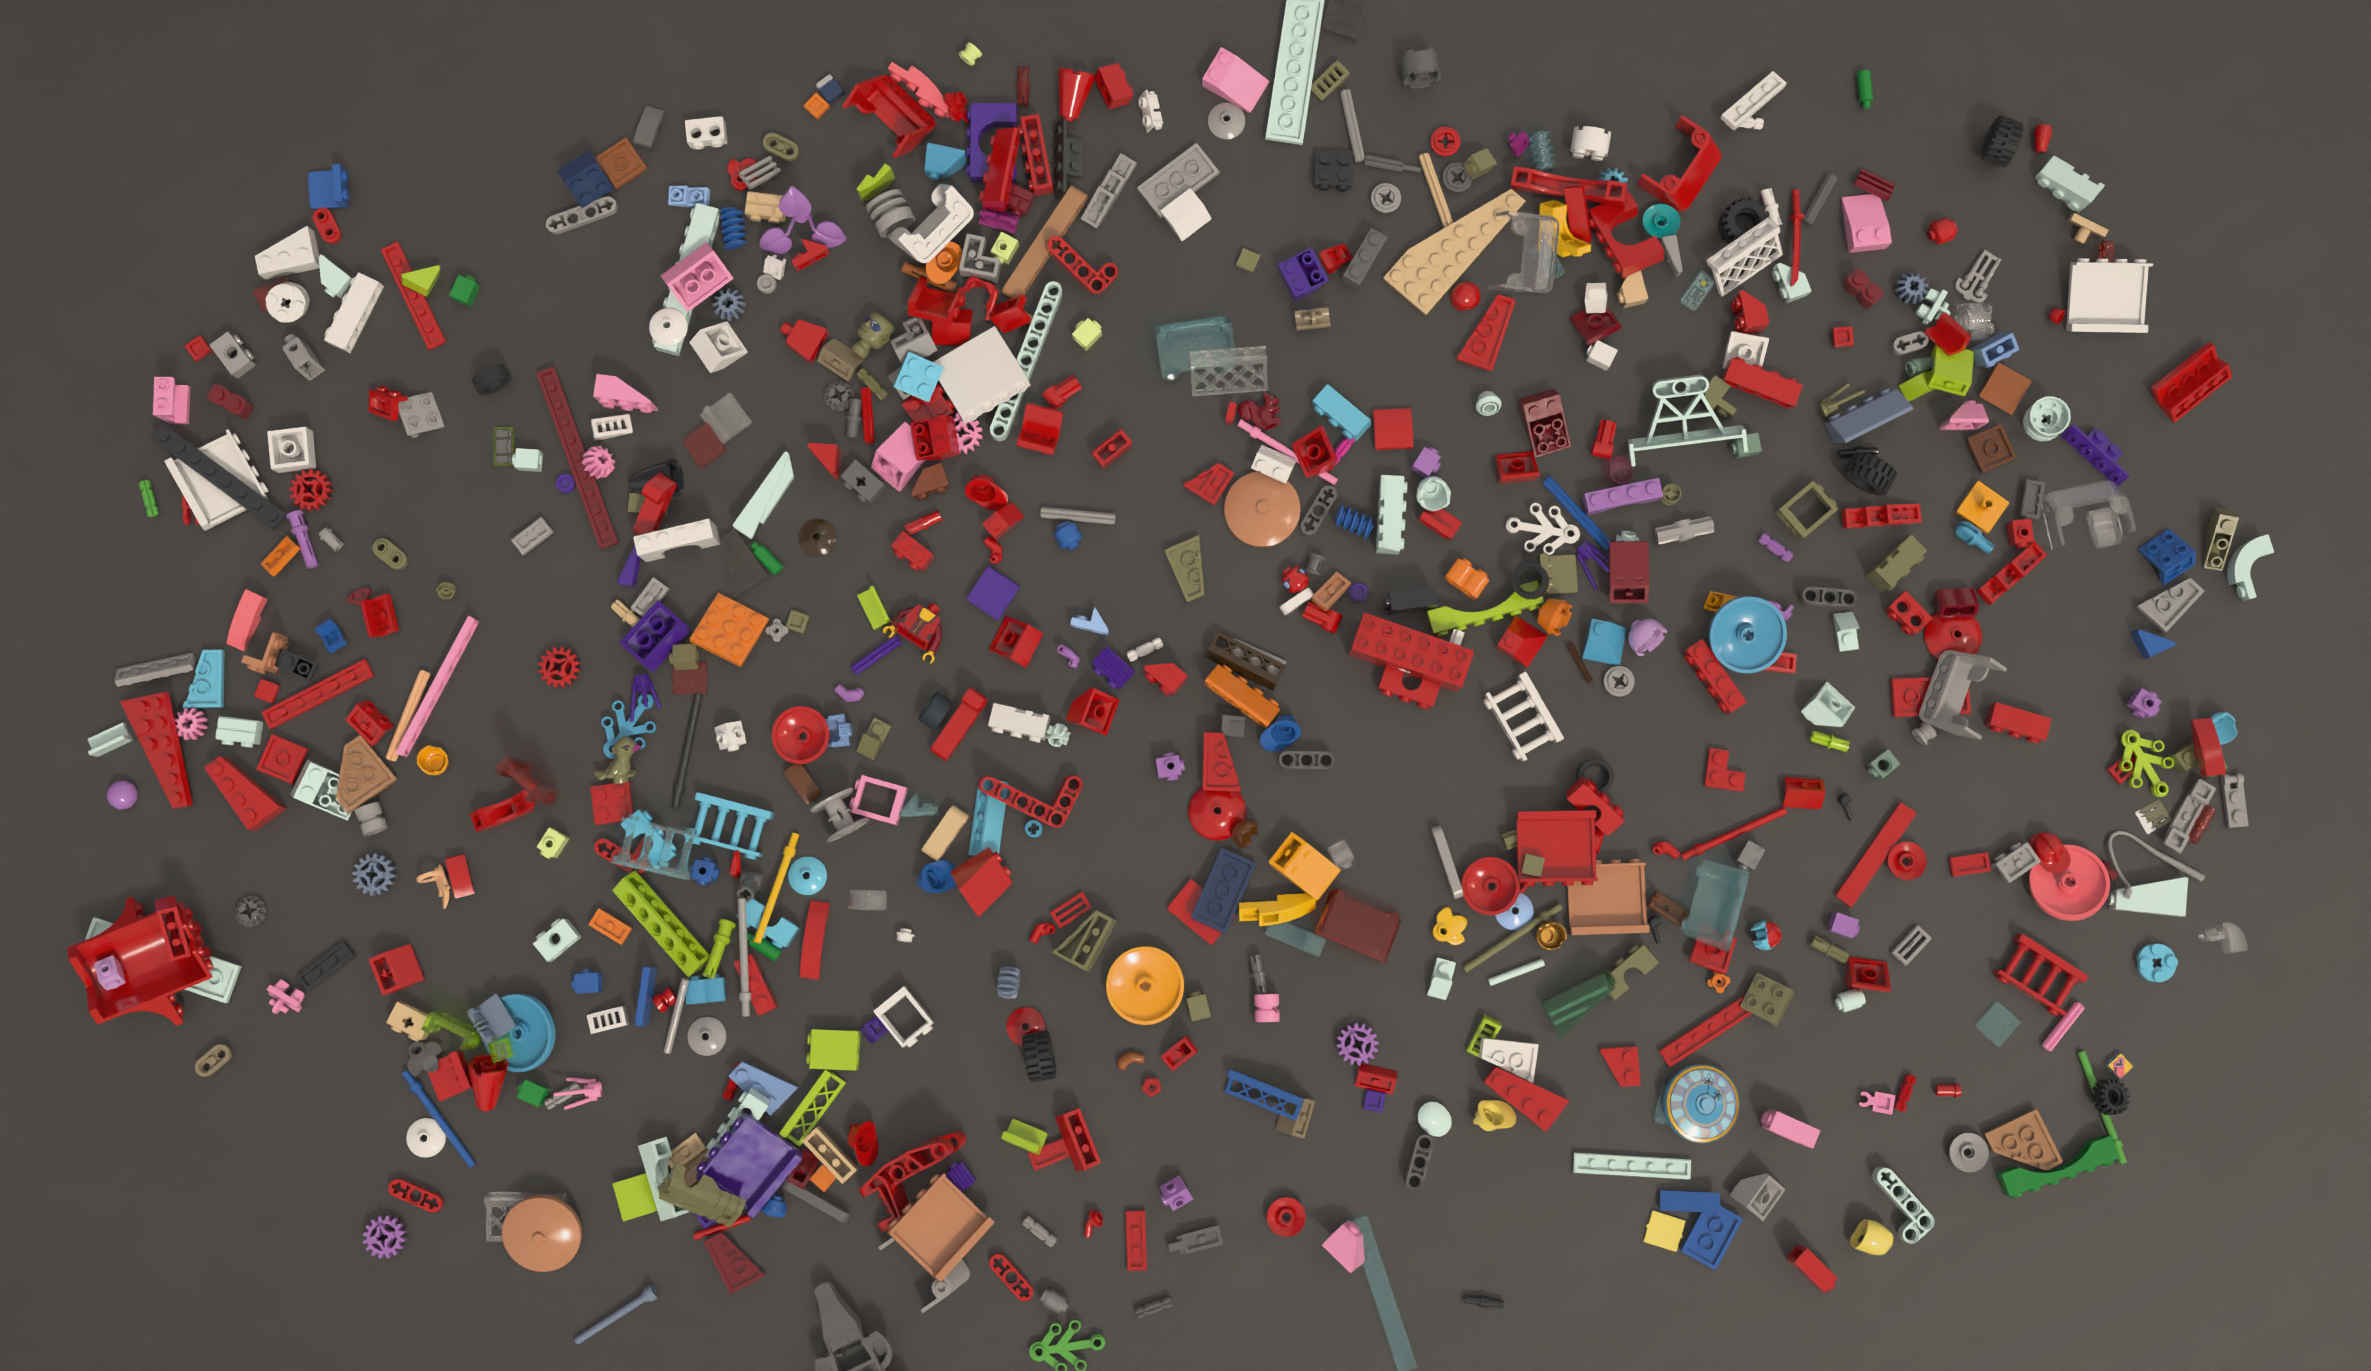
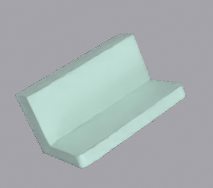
(109, 740)

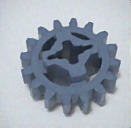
(373, 883)

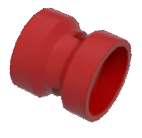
(665, 999)

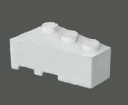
(289, 256)
(1019, 722)

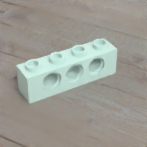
(754, 1101)

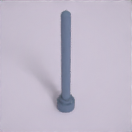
(649, 1294)

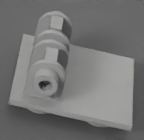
(420, 414)

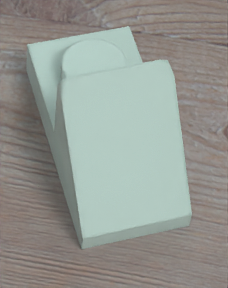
(1845, 631)
(1441, 979)

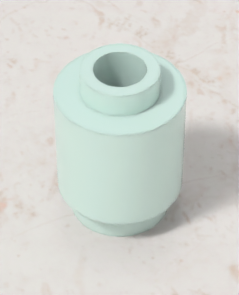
(1850, 1000)

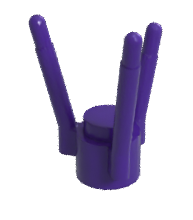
(1588, 551)
(642, 685)

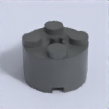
(1420, 68)

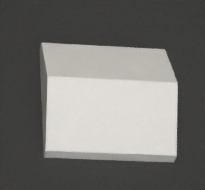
(1185, 214)
(1746, 346)

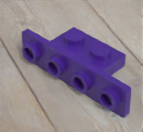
(2098, 451)

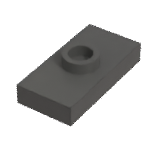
(2032, 499)

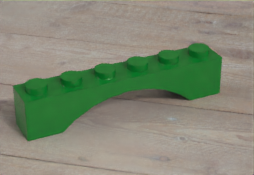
(2094, 1153)

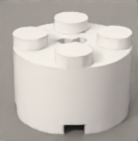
(1590, 142)
(279, 294)

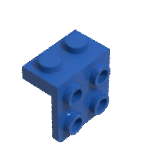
(329, 188)

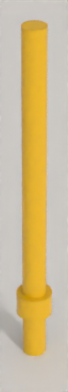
(789, 852)

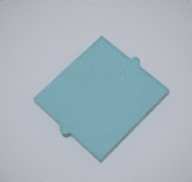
(1997, 1024)

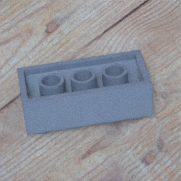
(1867, 416)

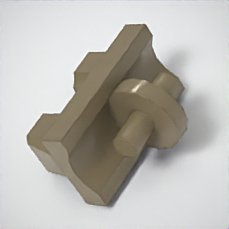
(1312, 319)

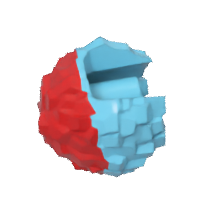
(1767, 935)

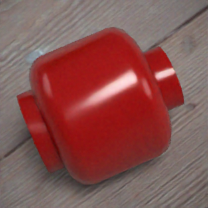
(1942, 231)

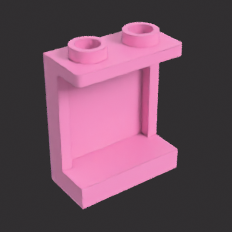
(171, 401)

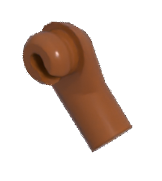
(1129, 1057)

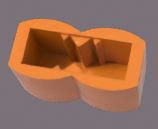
(1466, 578)

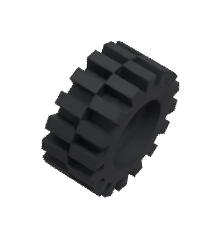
(2119, 1097)

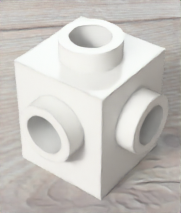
(730, 736)

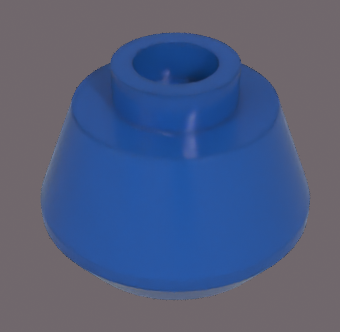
(775, 1206)

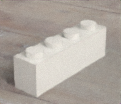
(353, 312)

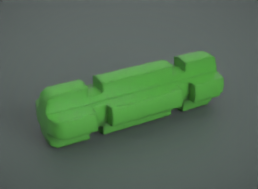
(148, 498)

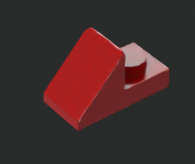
(814, 254)
(1335, 257)
(1179, 1053)

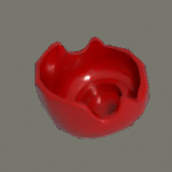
(1465, 296)

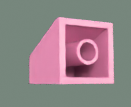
(896, 458)

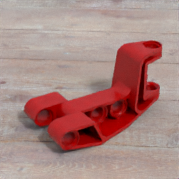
(889, 1181)

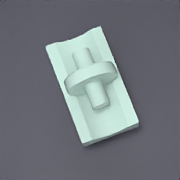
(1928, 313)

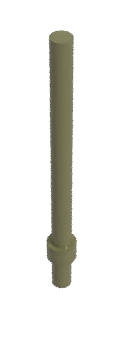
(1543, 917)

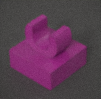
(1518, 143)

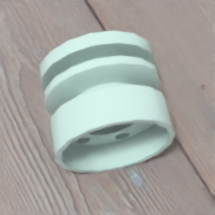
(2054, 411)

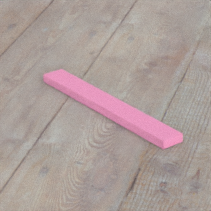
(437, 687)

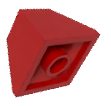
(1521, 641)
(1093, 711)

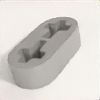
(1911, 347)

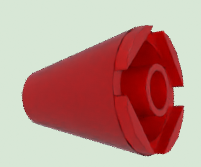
(1073, 92)
(487, 1080)

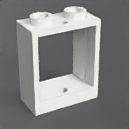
(894, 999)

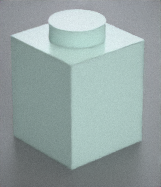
(528, 460)

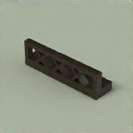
(1243, 667)

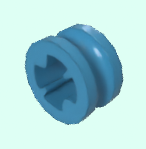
(1038, 832)

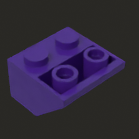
(1302, 274)

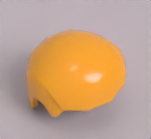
(432, 760)

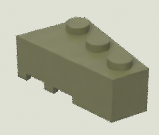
(1087, 941)

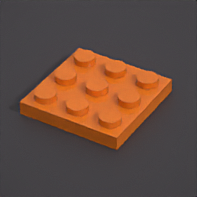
(729, 630)

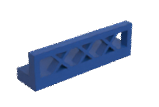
(1254, 1083)

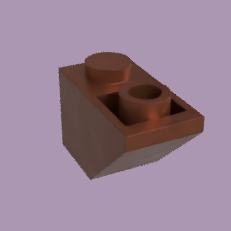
(930, 481)

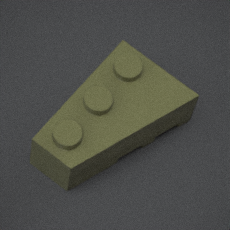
(1897, 564)

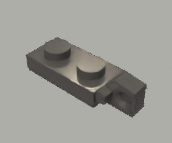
(1197, 1240)

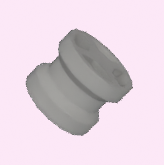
(1924, 733)

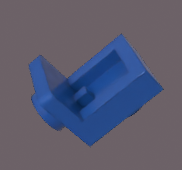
(331, 635)

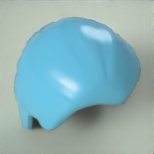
(2224, 726)

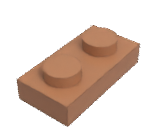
(1331, 591)

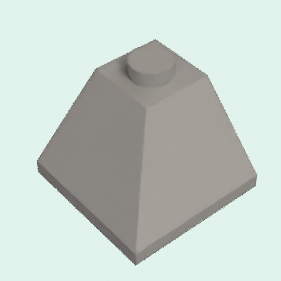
(1758, 1194)

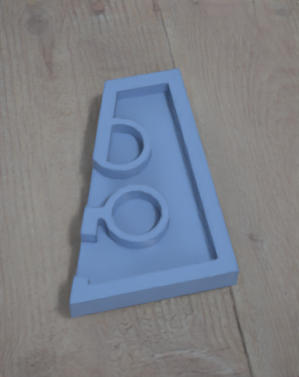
(771, 1086)

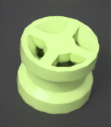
(970, 54)

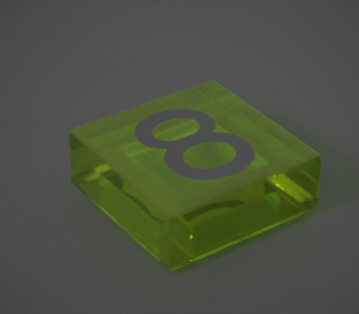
(500, 1050)

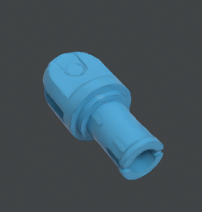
(1973, 536)

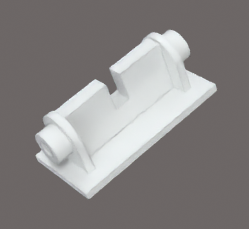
(1148, 102)

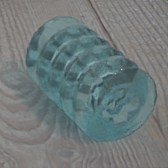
(1541, 151)

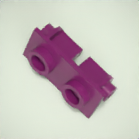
(998, 220)

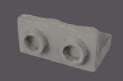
(2016, 862)

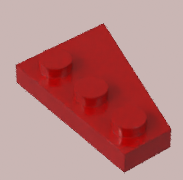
(1218, 765)

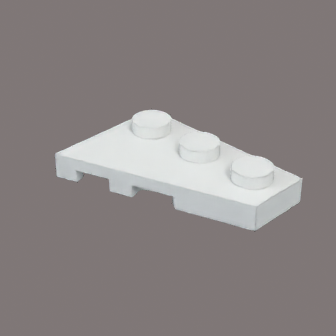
(1511, 1055)

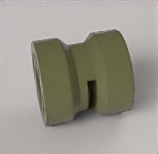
(1673, 494)

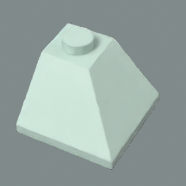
(1828, 707)

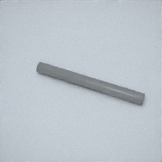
(676, 1015)

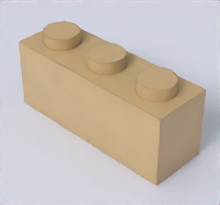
(830, 1154)

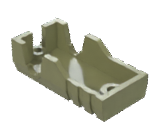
(701, 1199)

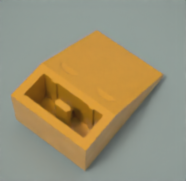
(1304, 866)

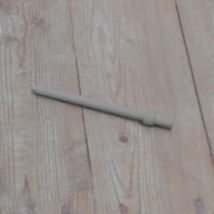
(745, 995)

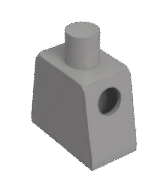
(302, 357)

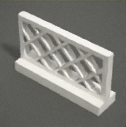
(1740, 250)

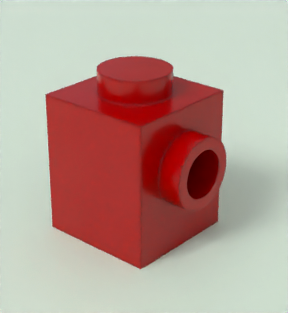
(2020, 533)

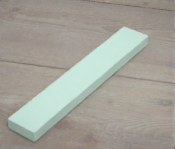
(1631, 1165)

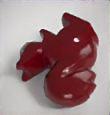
(1263, 415)

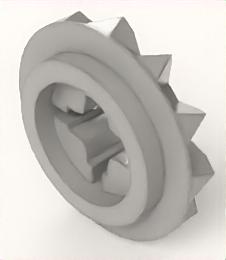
(1383, 190)
(1616, 672)

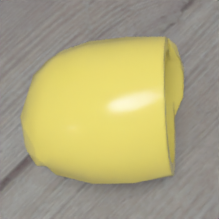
(1876, 1238)

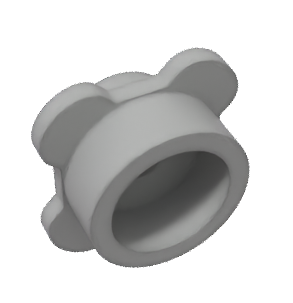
(777, 635)

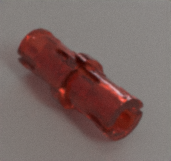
(1023, 85)
(2201, 824)

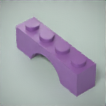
(1622, 495)

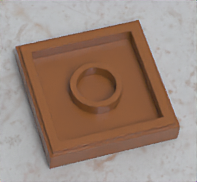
(621, 163)

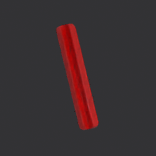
(867, 415)

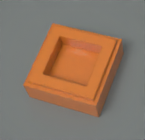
(816, 106)
(823, 1178)

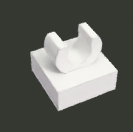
(774, 267)

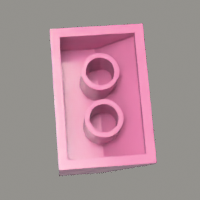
(697, 277)

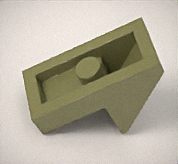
(873, 739)

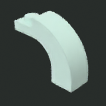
(2241, 563)

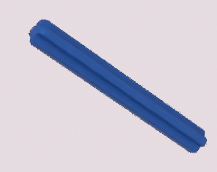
(1577, 512)

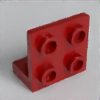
(451, 1076)

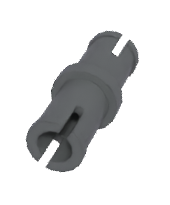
(853, 418)
(1258, 973)

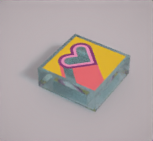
(2119, 1065)

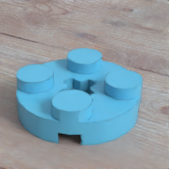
(2145, 964)

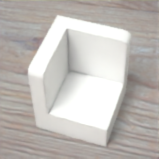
(1596, 297)

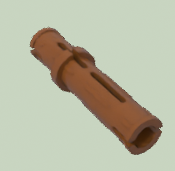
(918, 272)

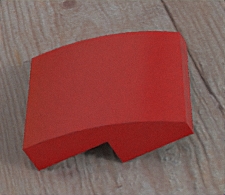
(1393, 429)

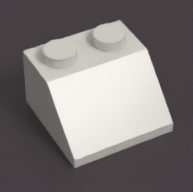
(718, 346)

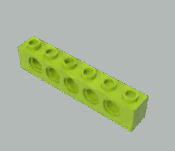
(661, 923)

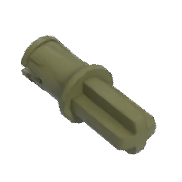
(1829, 949)

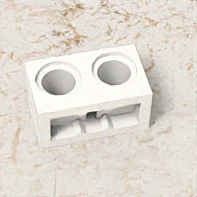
(706, 127)

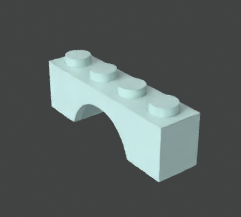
(655, 1160)

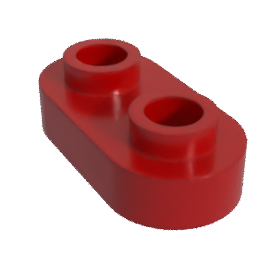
(326, 224)

